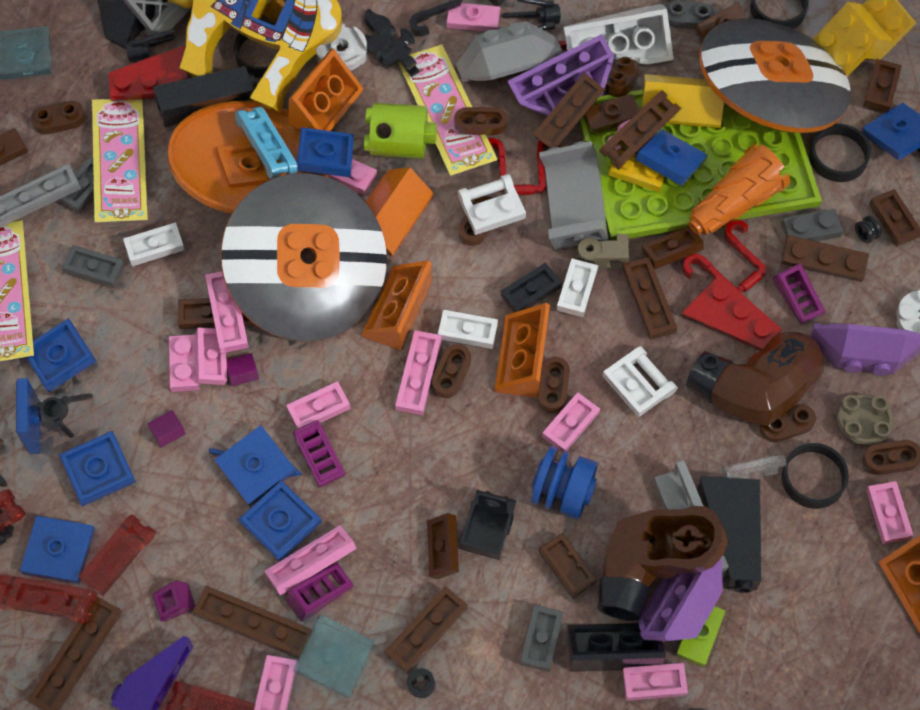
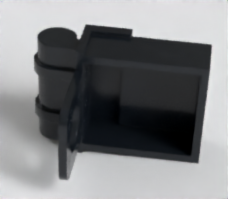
(488, 524)

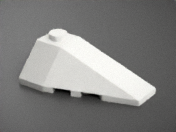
(632, 33)

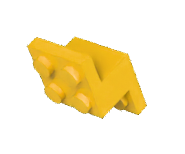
(864, 32)

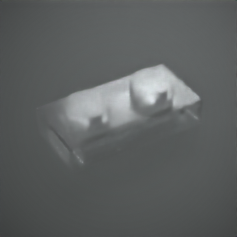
(765, 465)

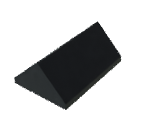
(611, 647)

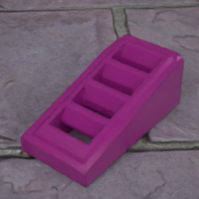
(807, 289)
(307, 433)
(299, 606)

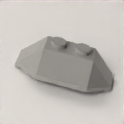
(507, 52)

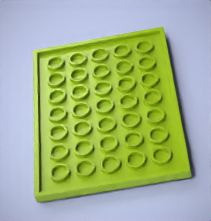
(647, 212)

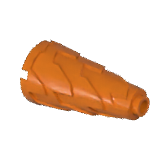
(747, 184)

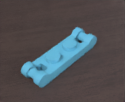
(266, 142)

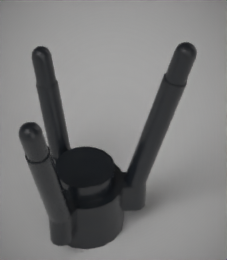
(547, 14)
(140, 48)
(57, 410)

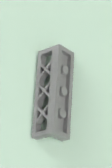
(679, 492)

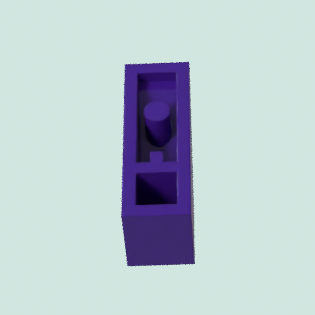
(151, 682)

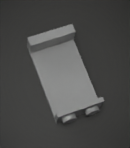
(574, 194)

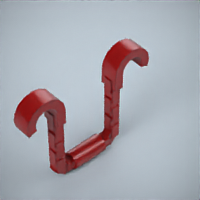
(526, 189)
(748, 282)

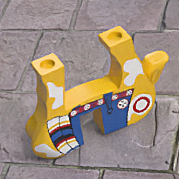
(297, 33)

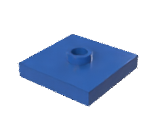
(896, 131)
(325, 152)
(671, 157)
(60, 355)
(28, 416)
(255, 465)
(97, 468)
(280, 520)
(57, 549)

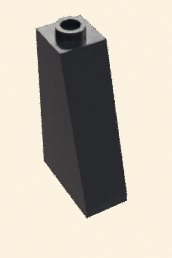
(186, 96)
(739, 511)

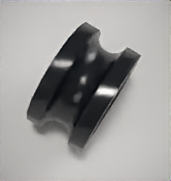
(867, 229)
(412, 679)

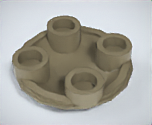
(865, 418)

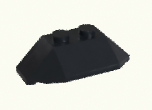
(120, 22)

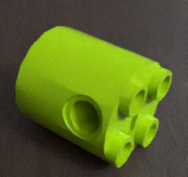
(409, 131)

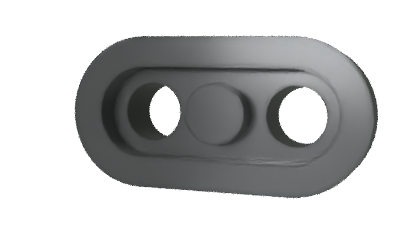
(689, 13)

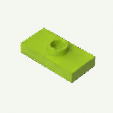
(698, 649)

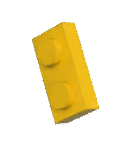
(638, 174)

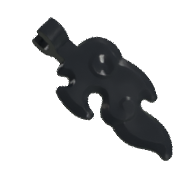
(385, 47)

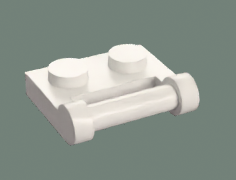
(495, 211)
(633, 386)

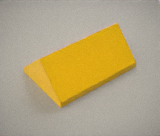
(695, 97)

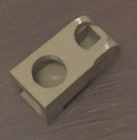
(605, 254)

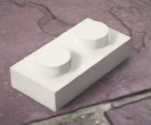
(153, 244)
(577, 288)
(468, 329)

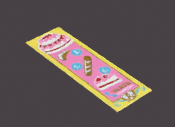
(444, 95)
(119, 160)
(15, 313)

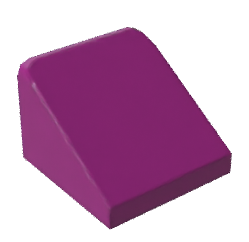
(242, 369)
(166, 428)
(173, 600)

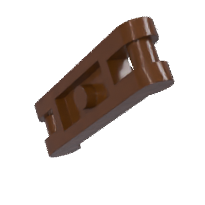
(640, 129)

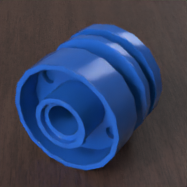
(567, 483)

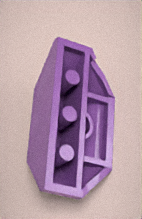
(549, 82)
(866, 347)
(681, 605)

